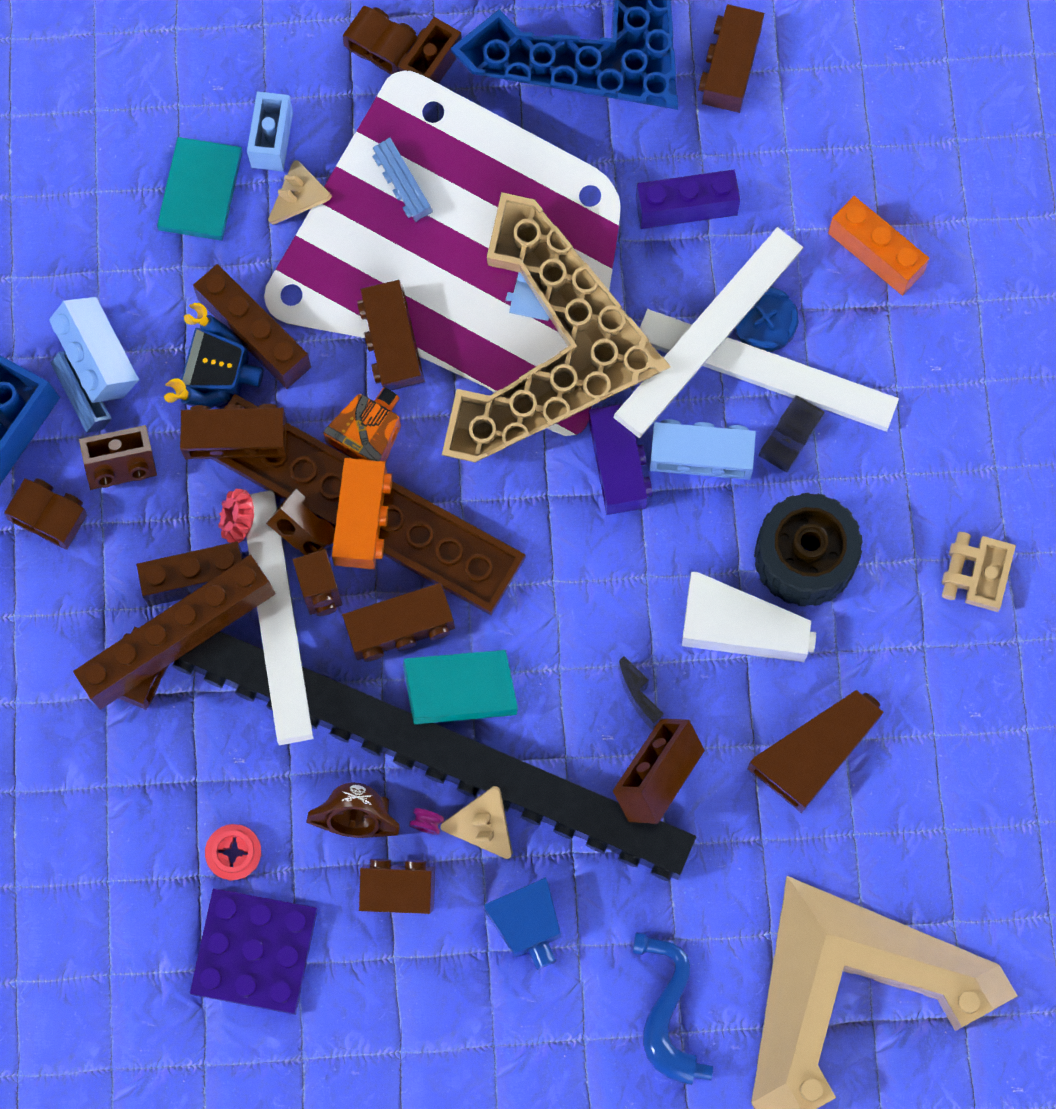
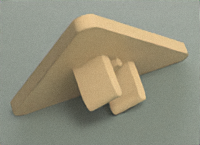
(298, 194)
(482, 824)

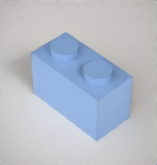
(270, 131)

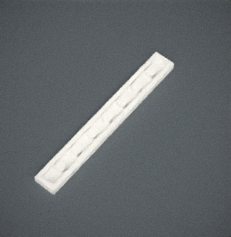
(709, 332)
(780, 374)
(279, 628)

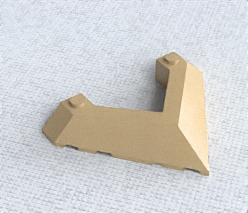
(603, 342)
(818, 942)

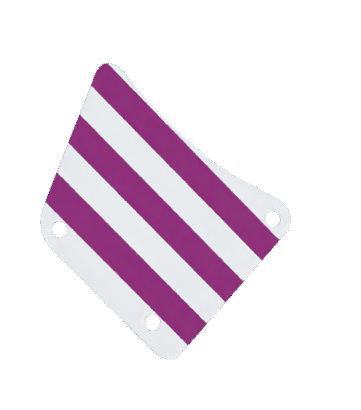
(442, 259)

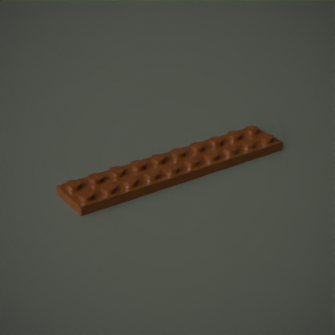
(416, 530)

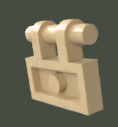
(989, 572)

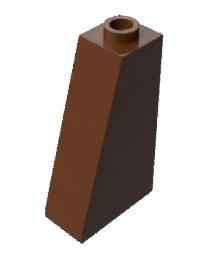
(813, 753)

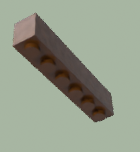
(174, 632)

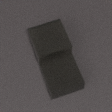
(791, 433)
(634, 685)

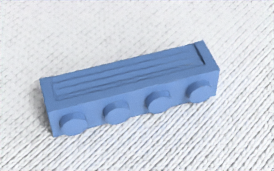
(402, 179)
(92, 415)

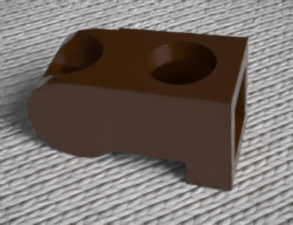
(301, 526)

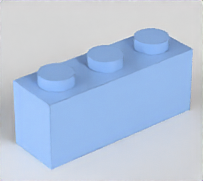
(93, 349)
(702, 449)

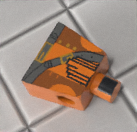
(366, 427)

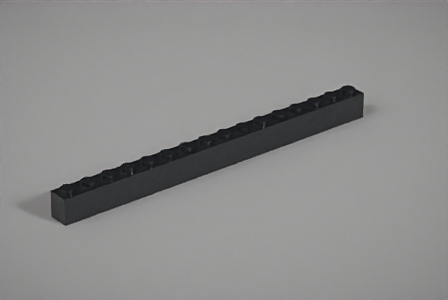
(451, 758)

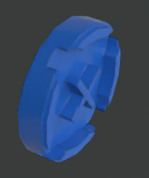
(770, 322)

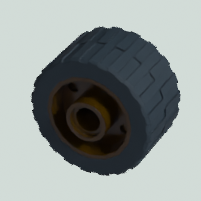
(814, 524)

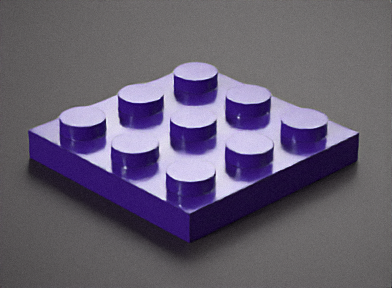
(254, 951)

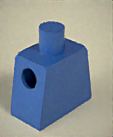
(527, 922)

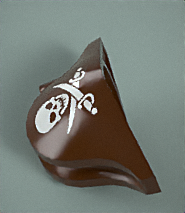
(355, 812)

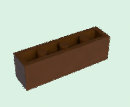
(253, 325)

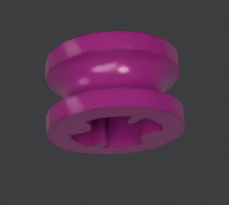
(426, 821)

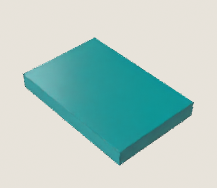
(199, 188)
(460, 687)

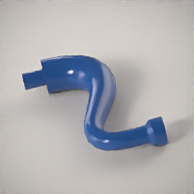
(656, 1041)

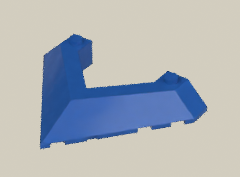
(629, 66)

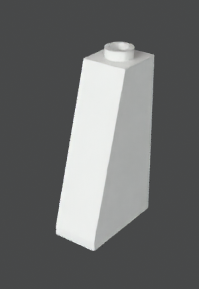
(740, 623)

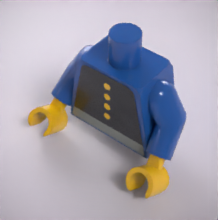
(214, 364)

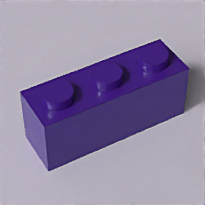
(687, 199)
(618, 462)

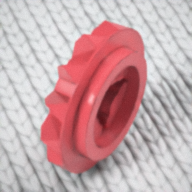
(236, 515)
(222, 840)

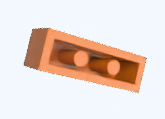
(878, 245)
(361, 513)

